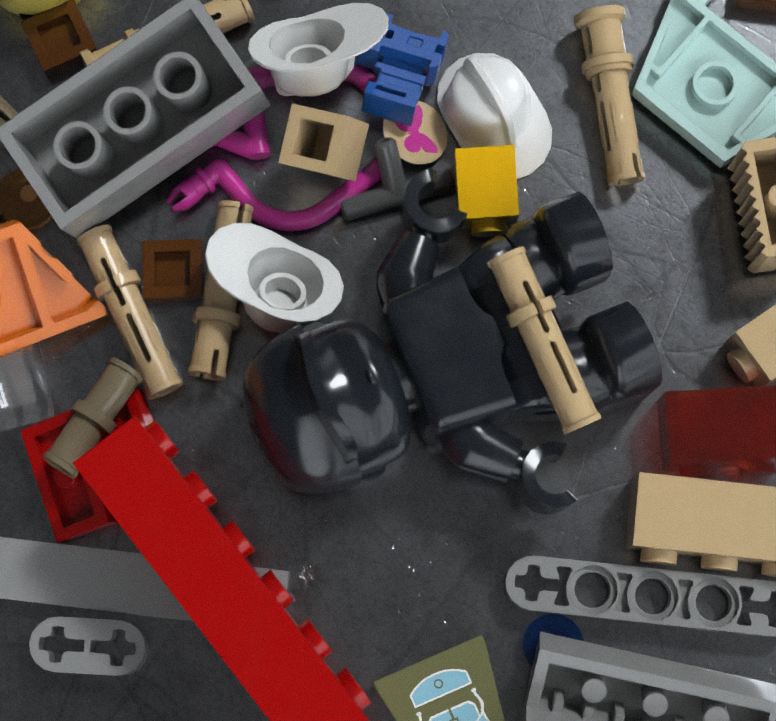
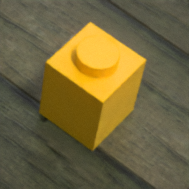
(486, 188)

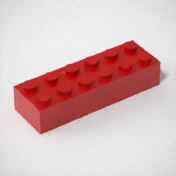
(214, 580)

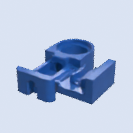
(400, 76)

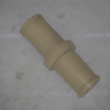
(93, 416)

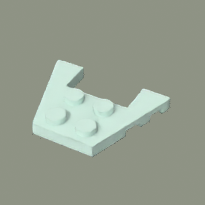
(708, 82)

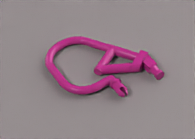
(254, 145)

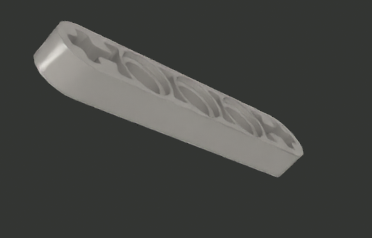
(621, 600)

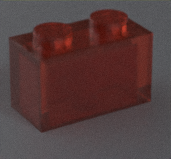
(718, 431)

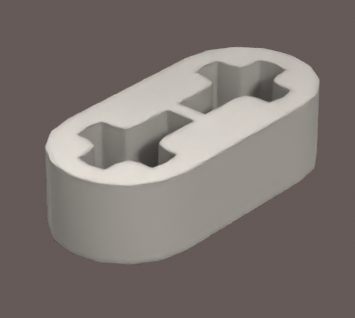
(89, 631)

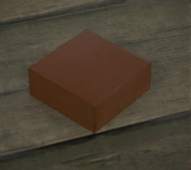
(59, 37)
(173, 270)

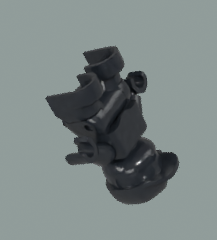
(339, 401)

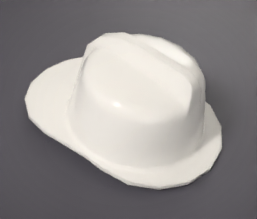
(319, 49)
(494, 105)
(273, 276)

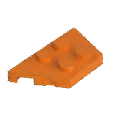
(37, 292)

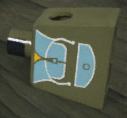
(445, 687)

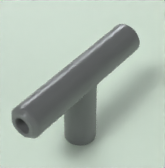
(393, 181)

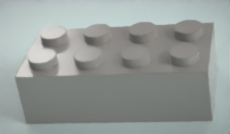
(132, 117)

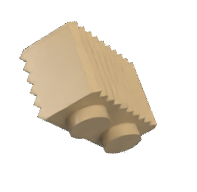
(756, 190)

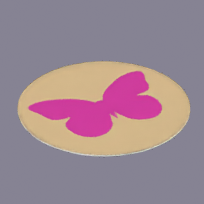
(421, 141)

